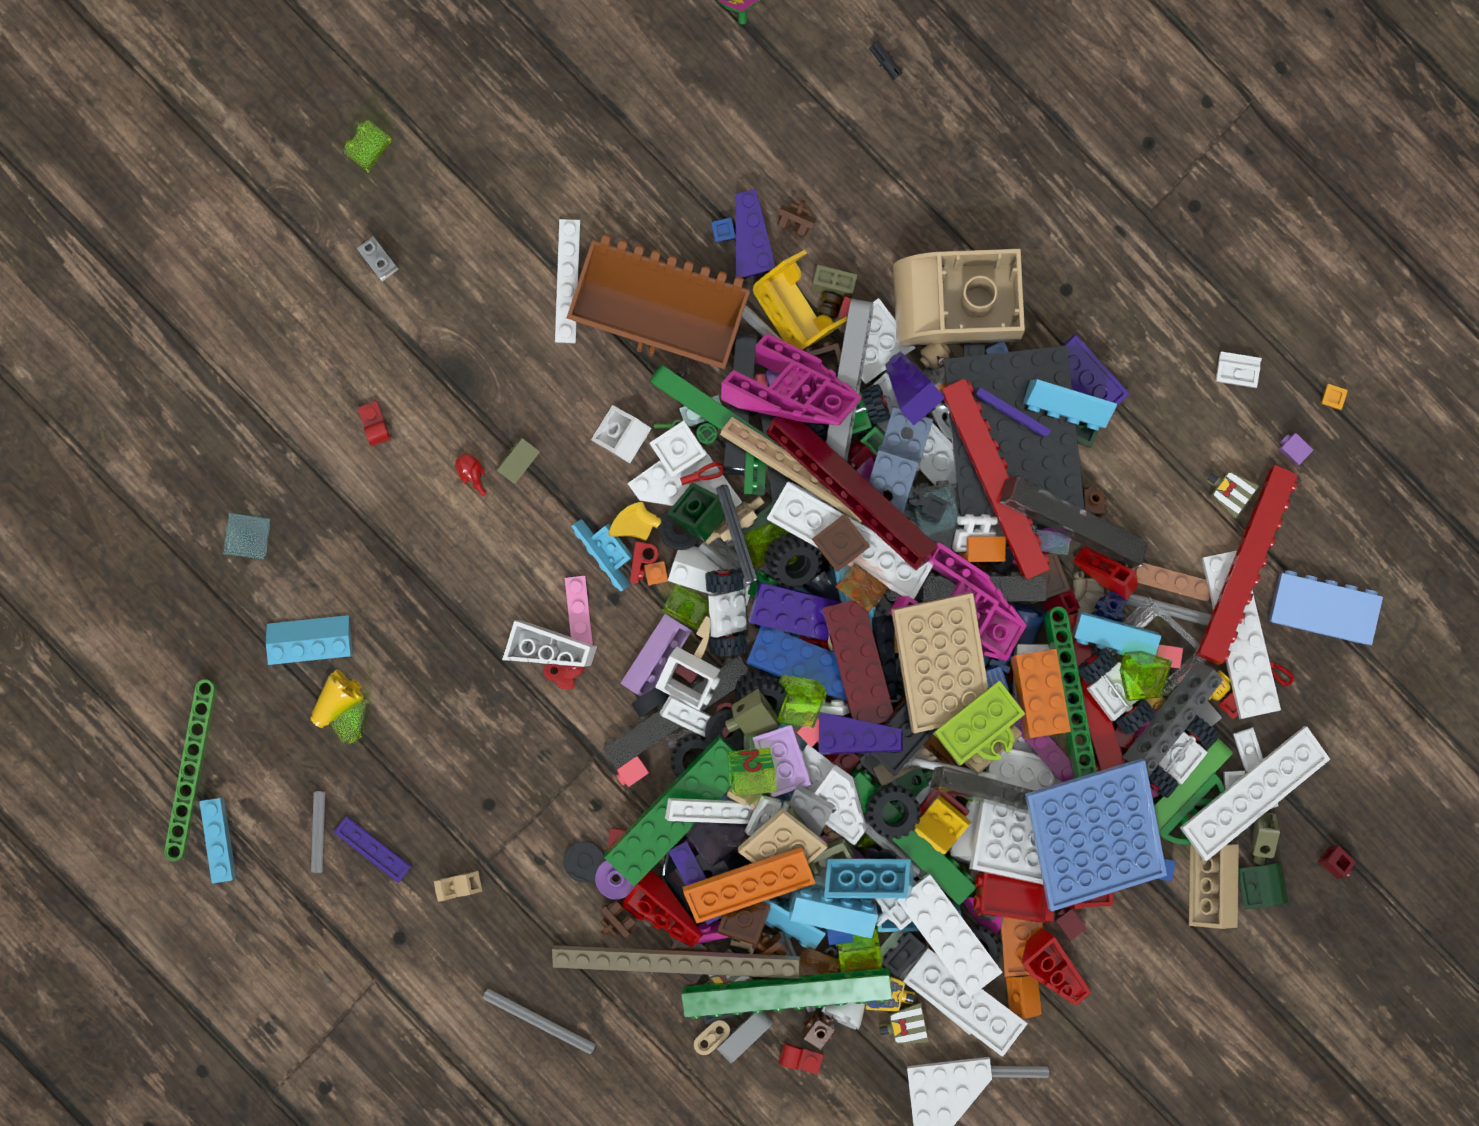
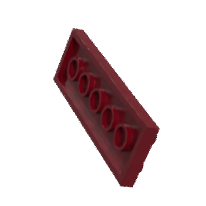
(858, 662)

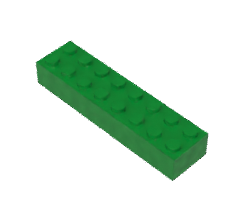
(651, 833)
(941, 868)

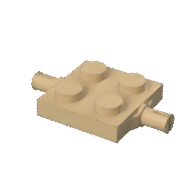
(746, 518)

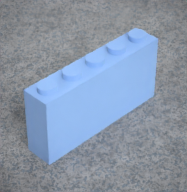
(1325, 608)

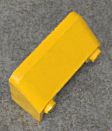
(789, 308)

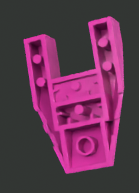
(801, 391)
(997, 620)

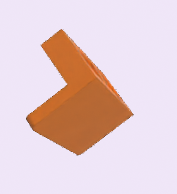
(985, 549)
(1023, 996)

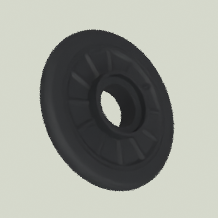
(673, 539)
(717, 723)

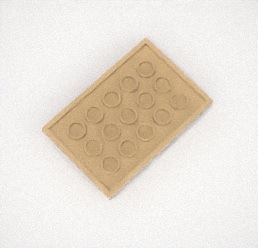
(939, 658)

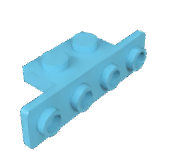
(607, 550)

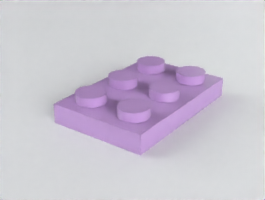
(787, 759)

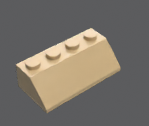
(1214, 888)

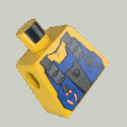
(898, 995)

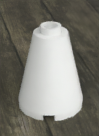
(847, 1015)

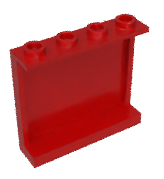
(1011, 898)

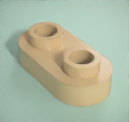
(712, 1037)

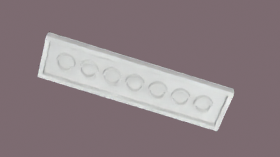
(808, 517)
(1248, 660)
(1255, 793)

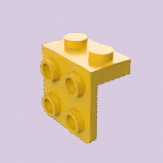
(942, 825)

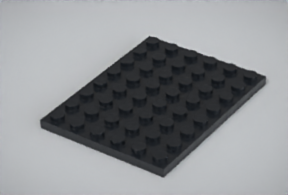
(1041, 460)

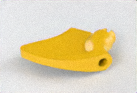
(634, 522)

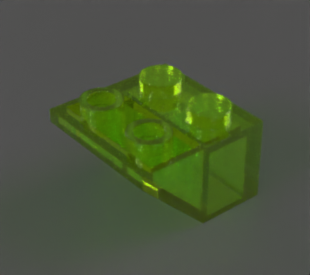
(366, 145)

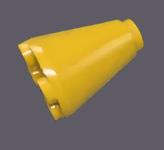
(336, 698)

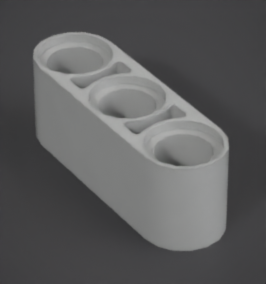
(744, 1036)

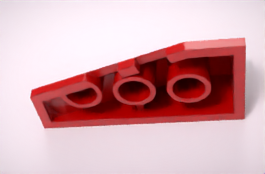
(657, 904)
(1051, 966)

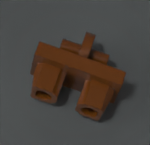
(788, 214)
(623, 927)
(768, 945)

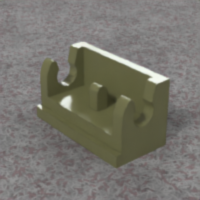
(834, 282)
(517, 460)
(837, 849)

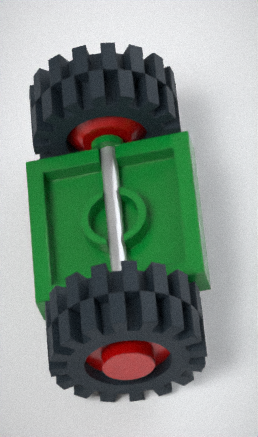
(872, 405)

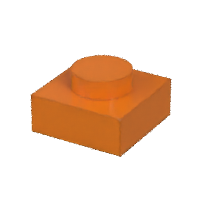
(656, 573)

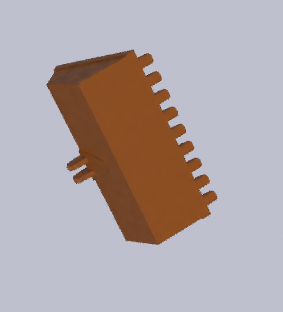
(659, 302)

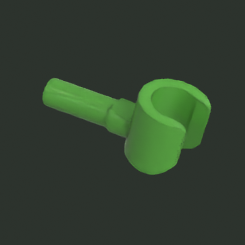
(666, 426)

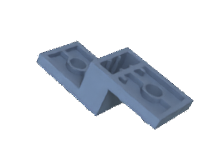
(900, 457)

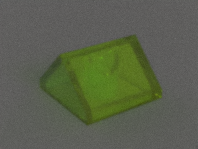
(686, 606)
(860, 954)

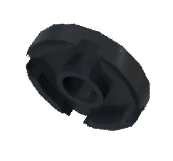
(583, 861)

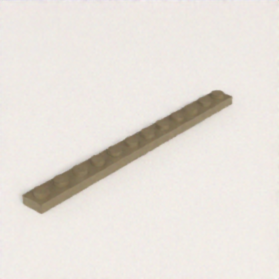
(676, 961)

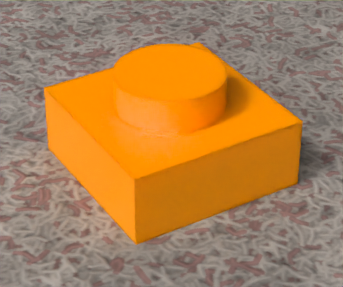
(1334, 397)

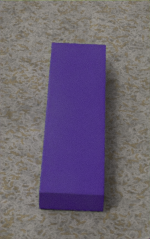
(1011, 412)
(372, 849)

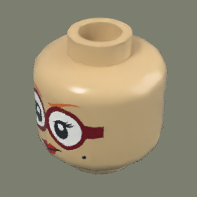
(934, 354)

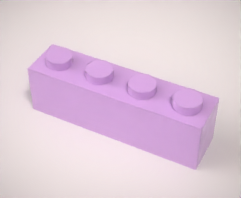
(653, 657)

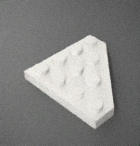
(659, 487)
(946, 1089)

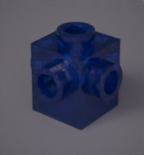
(1111, 606)

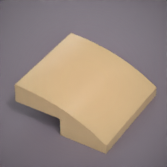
(703, 632)

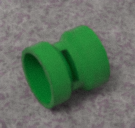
(707, 437)

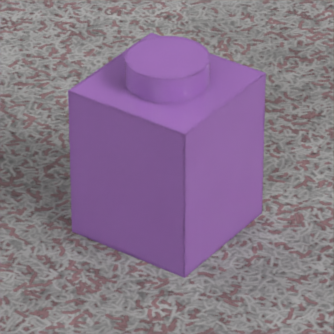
(1295, 448)

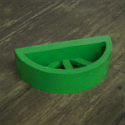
(1182, 814)

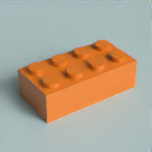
(1040, 694)

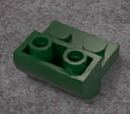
(1263, 885)

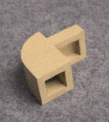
(457, 886)

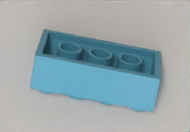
(1068, 403)
(309, 640)
(869, 878)
(779, 917)

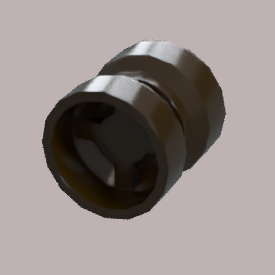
(831, 308)

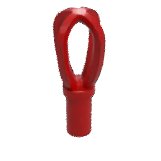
(696, 475)
(1272, 664)

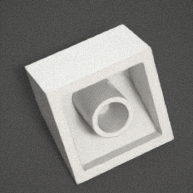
(621, 434)

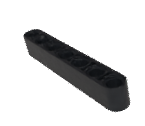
(743, 363)

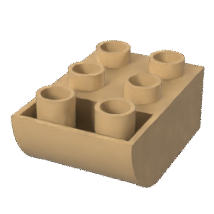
(959, 297)

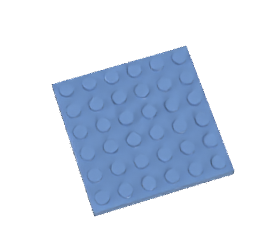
(1096, 834)

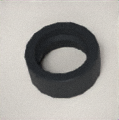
(649, 701)

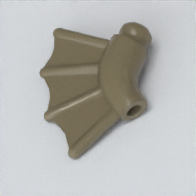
(1086, 592)

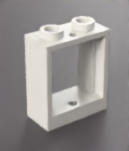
(680, 690)

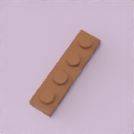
(1172, 581)

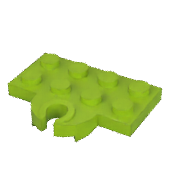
(981, 726)

